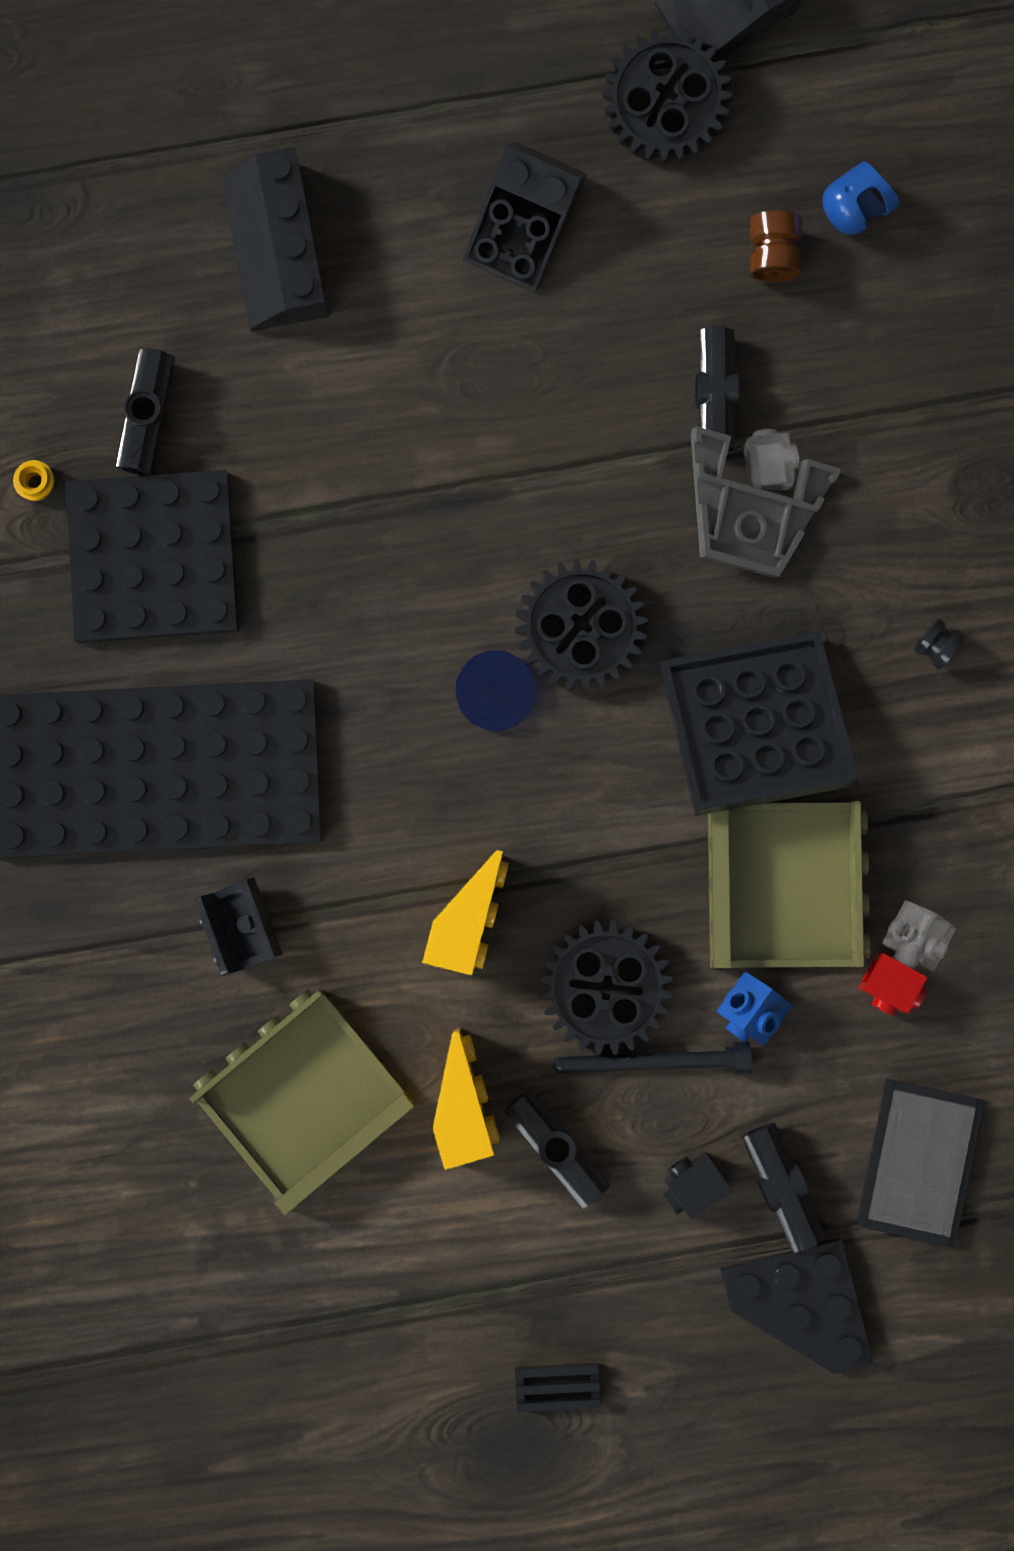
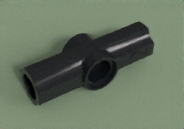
(717, 382)
(149, 387)
(573, 1169)
(783, 1187)

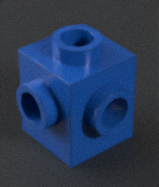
(753, 1010)

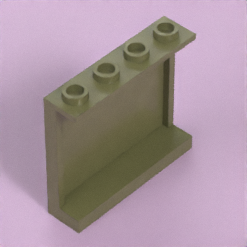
(788, 886)
(302, 1098)

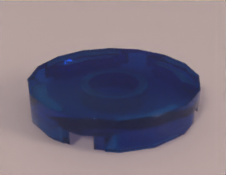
(495, 690)

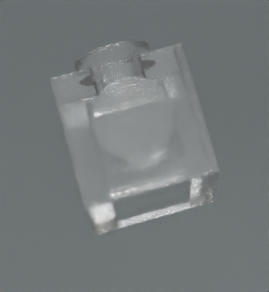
(770, 460)

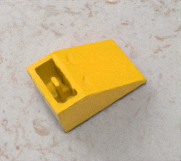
(459, 928)
(460, 1120)

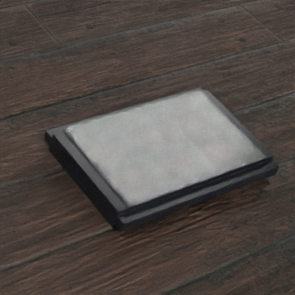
(920, 1162)

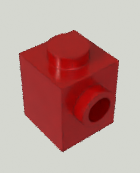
(893, 985)

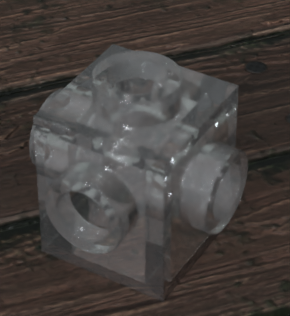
(918, 936)

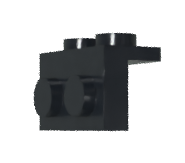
(237, 927)

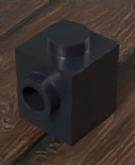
(694, 1185)

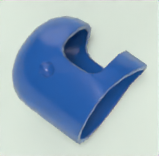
(851, 202)

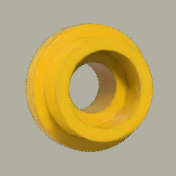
(23, 475)

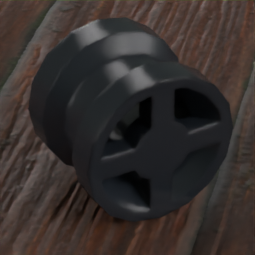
(939, 643)

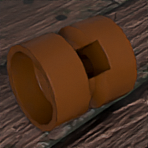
(775, 239)

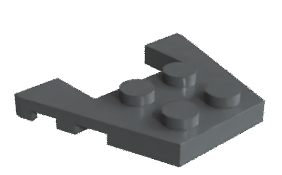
(749, 524)

